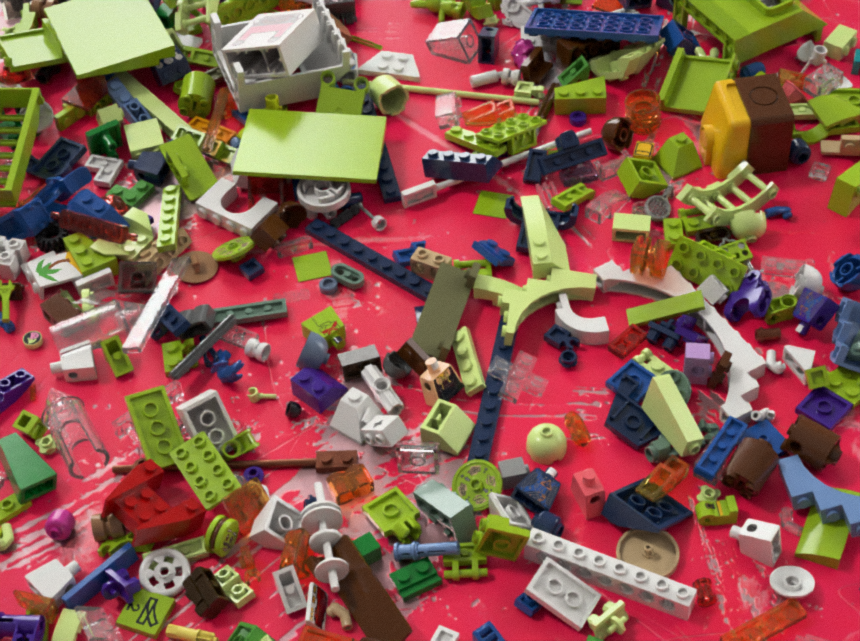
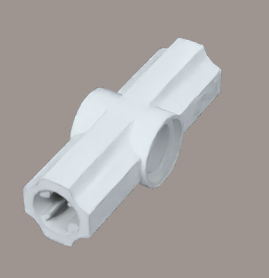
(382, 390)

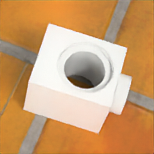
(714, 290)

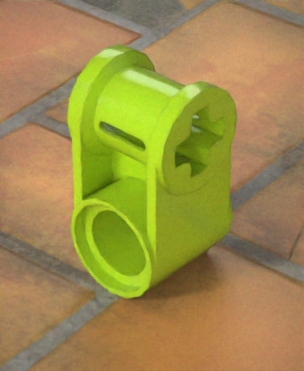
(781, 309)
(241, 443)

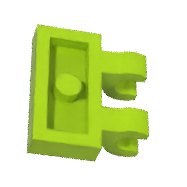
(174, 352)

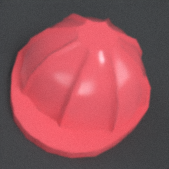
(793, 93)

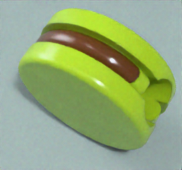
(221, 535)

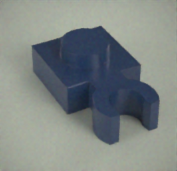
(561, 337)

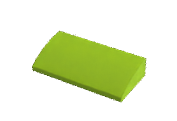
(823, 542)

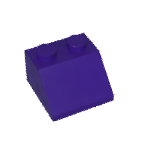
(316, 388)

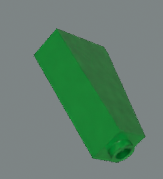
(25, 469)

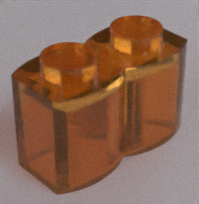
(349, 484)

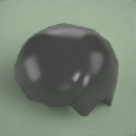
(395, 366)

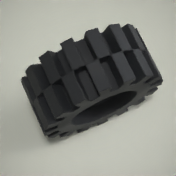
(52, 243)

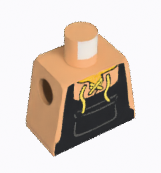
(439, 381)

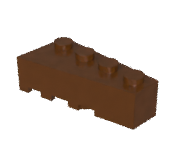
(572, 48)

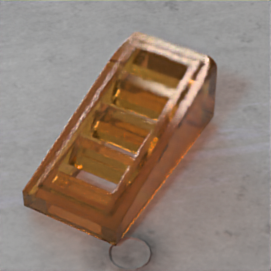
(37, 604)

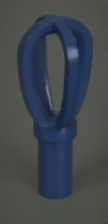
(213, 353)

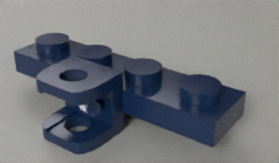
(571, 153)
(170, 321)

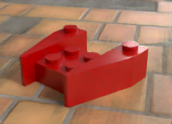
(147, 513)

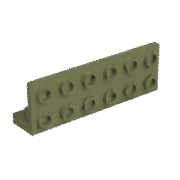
(444, 309)

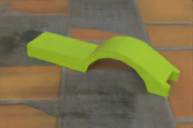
(818, 133)

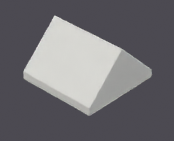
(509, 508)

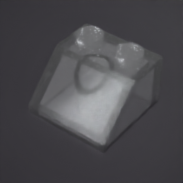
(418, 457)
(97, 624)

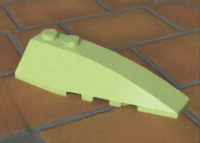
(543, 240)

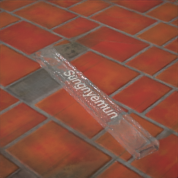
(156, 305)

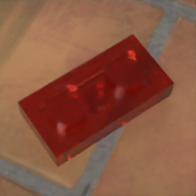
(627, 341)

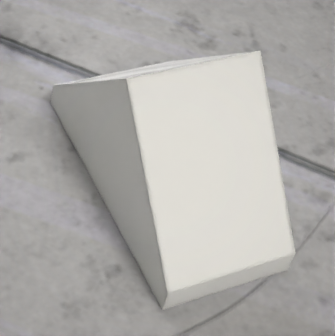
(798, 360)

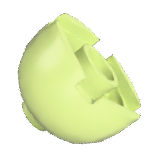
(748, 225)
(546, 443)

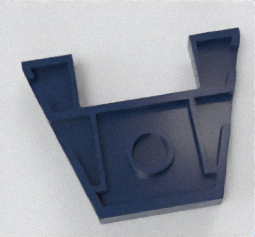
(628, 418)

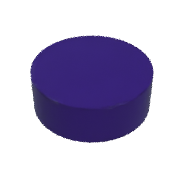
(577, 118)

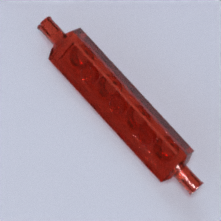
(93, 226)

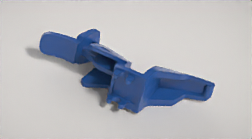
(35, 214)

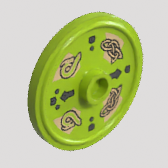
(233, 249)
(476, 481)

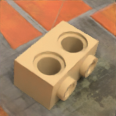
(427, 262)

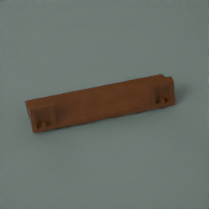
(366, 596)

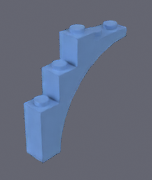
(807, 490)

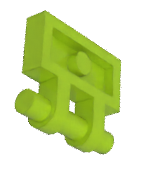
(466, 557)

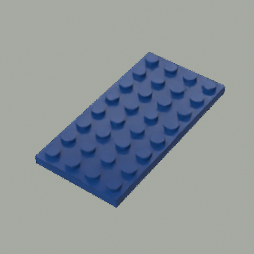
(595, 25)

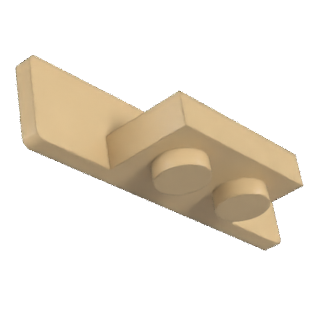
(848, 145)
(163, 259)

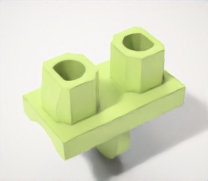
(610, 621)

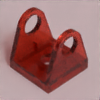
(266, 185)

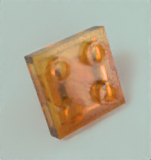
(246, 504)

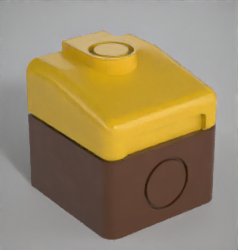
(749, 123)

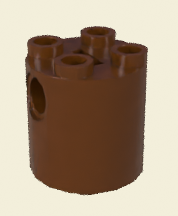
(812, 443)
(750, 467)

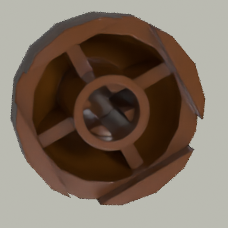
(617, 133)

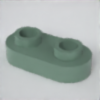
(347, 276)

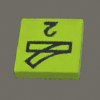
(146, 613)

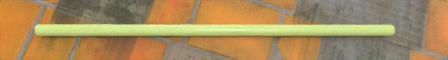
(462, 94)

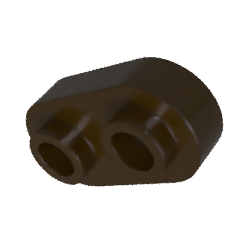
(714, 235)

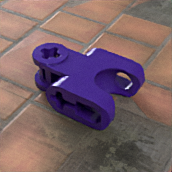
(752, 296)

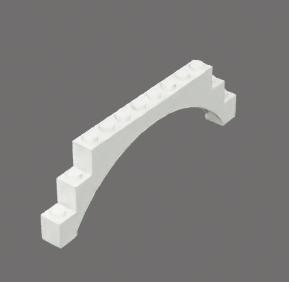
(746, 364)

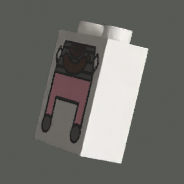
(274, 43)

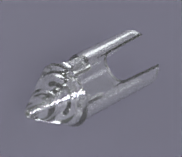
(95, 326)
(69, 426)

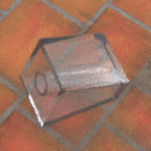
(454, 40)

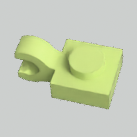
(527, 89)

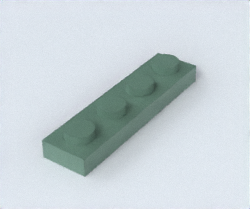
(253, 311)

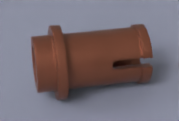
(767, 334)

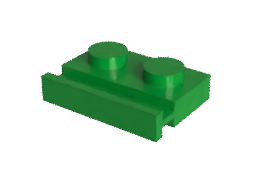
(415, 579)

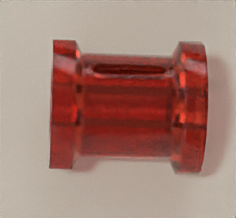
(712, 599)

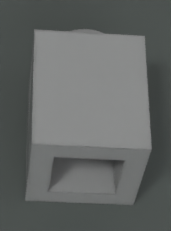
(512, 471)

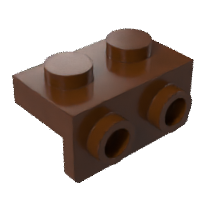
(535, 66)
(414, 356)

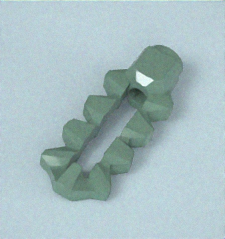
(661, 449)

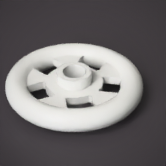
(159, 556)

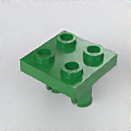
(104, 139)

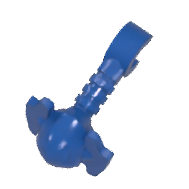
(224, 371)

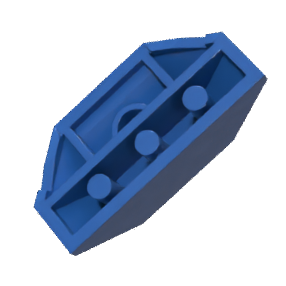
(90, 204)

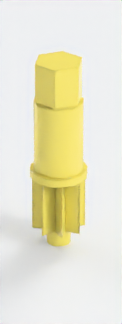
(189, 634)

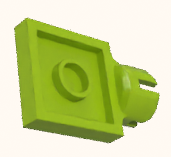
(394, 515)

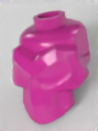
(522, 51)

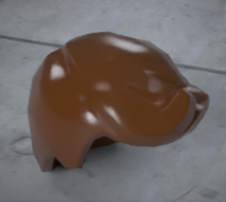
(292, 213)

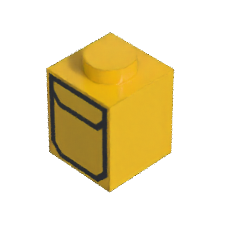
(644, 150)

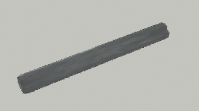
(178, 371)

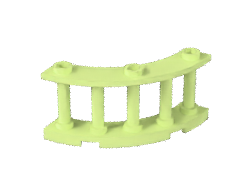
(185, 7)
(715, 192)

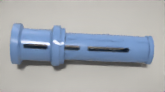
(417, 550)

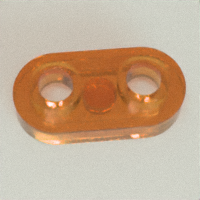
(577, 429)

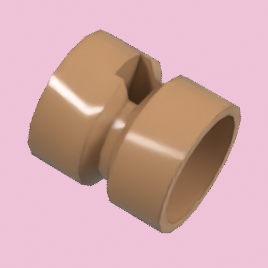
(38, 7)
(106, 527)

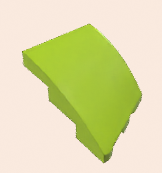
(833, 110)

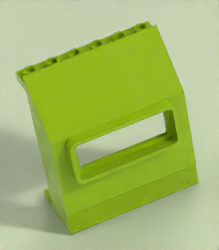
(750, 25)

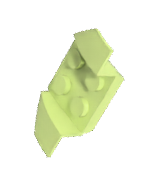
(131, 250)

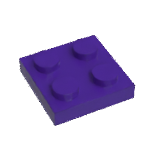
(824, 407)

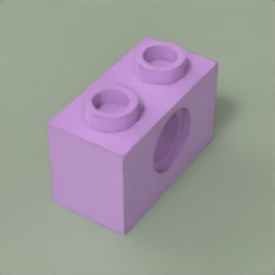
(697, 362)

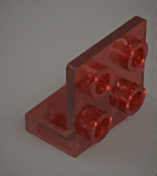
(87, 92)

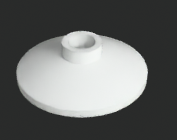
(792, 581)

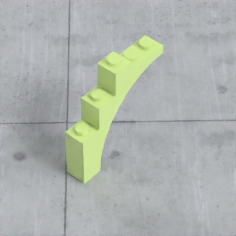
(537, 293)

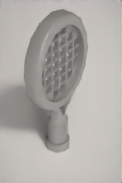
(662, 200)

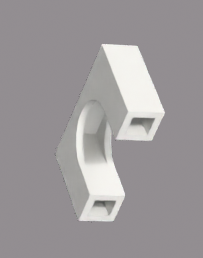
(220, 196)

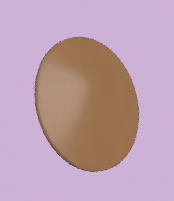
(201, 267)

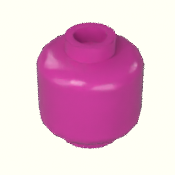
(60, 524)

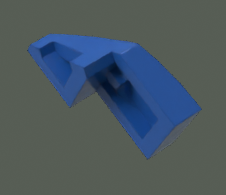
(403, 256)

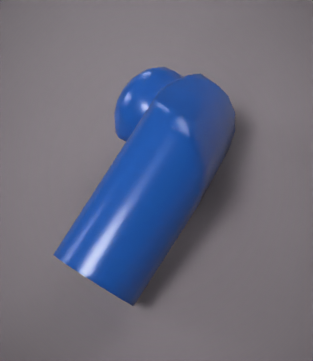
(778, 210)

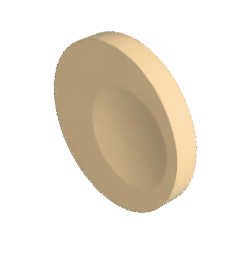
(649, 551)

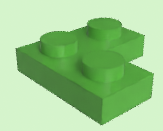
(134, 196)

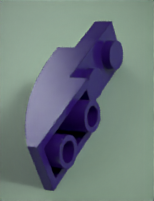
(13, 387)

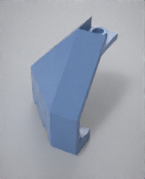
(844, 334)

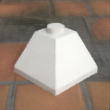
(350, 413)
(274, 523)

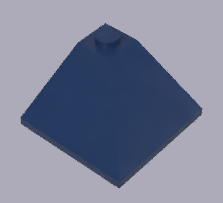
(634, 511)

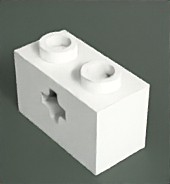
(384, 430)

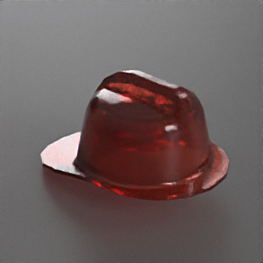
(13, 78)

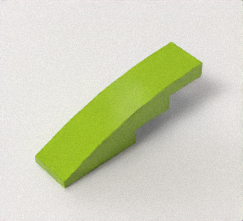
(220, 151)

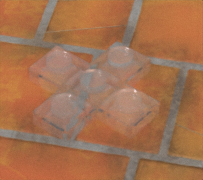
(517, 377)

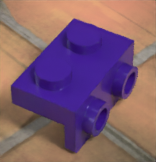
(684, 327)

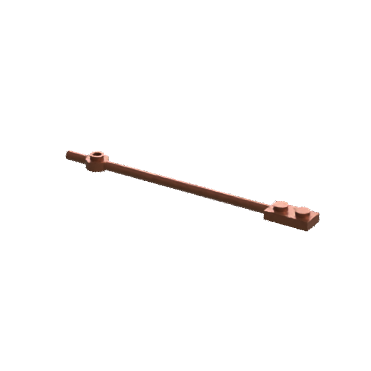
(325, 462)

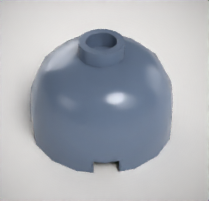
(313, 352)

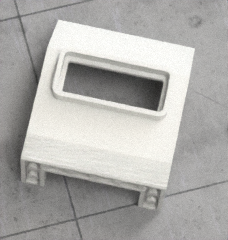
(250, 93)

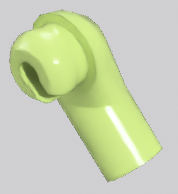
(8, 536)

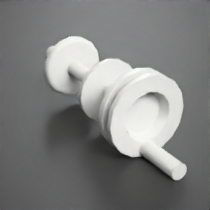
(322, 522)

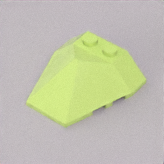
(624, 61)

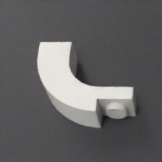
(588, 330)

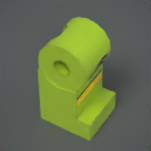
(717, 512)

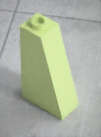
(671, 415)

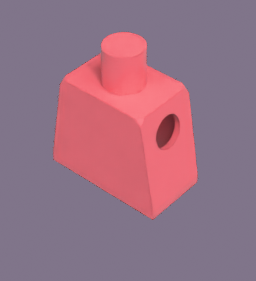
(586, 486)

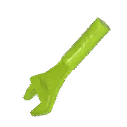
(5, 292)

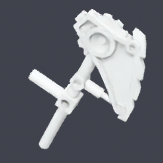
(517, 11)

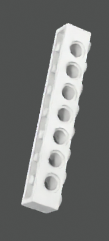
(612, 574)

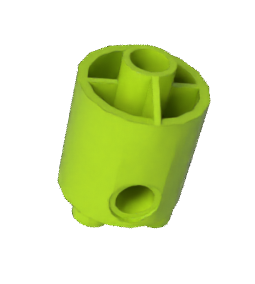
(196, 94)

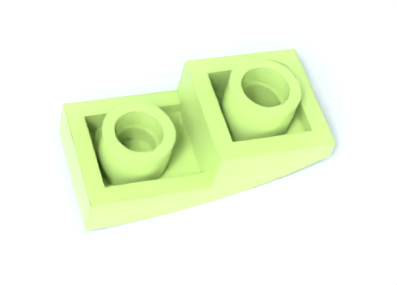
(234, 587)
(67, 626)

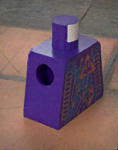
(813, 311)

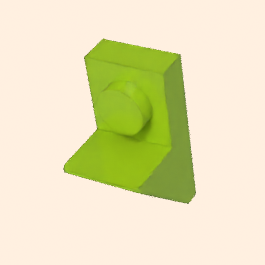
(115, 357)

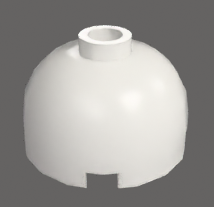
(809, 278)

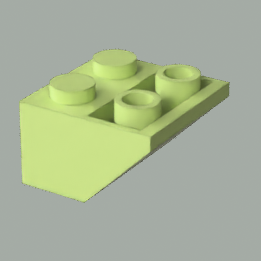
(448, 426)

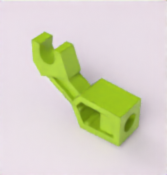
(114, 545)

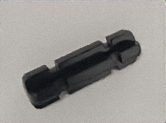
(345, 216)

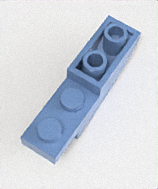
(131, 107)

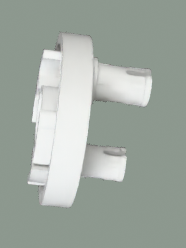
(322, 201)

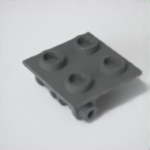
(343, 10)

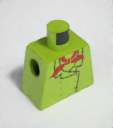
(328, 326)

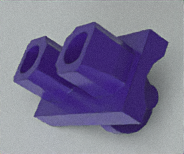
(120, 585)

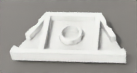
(398, 65)

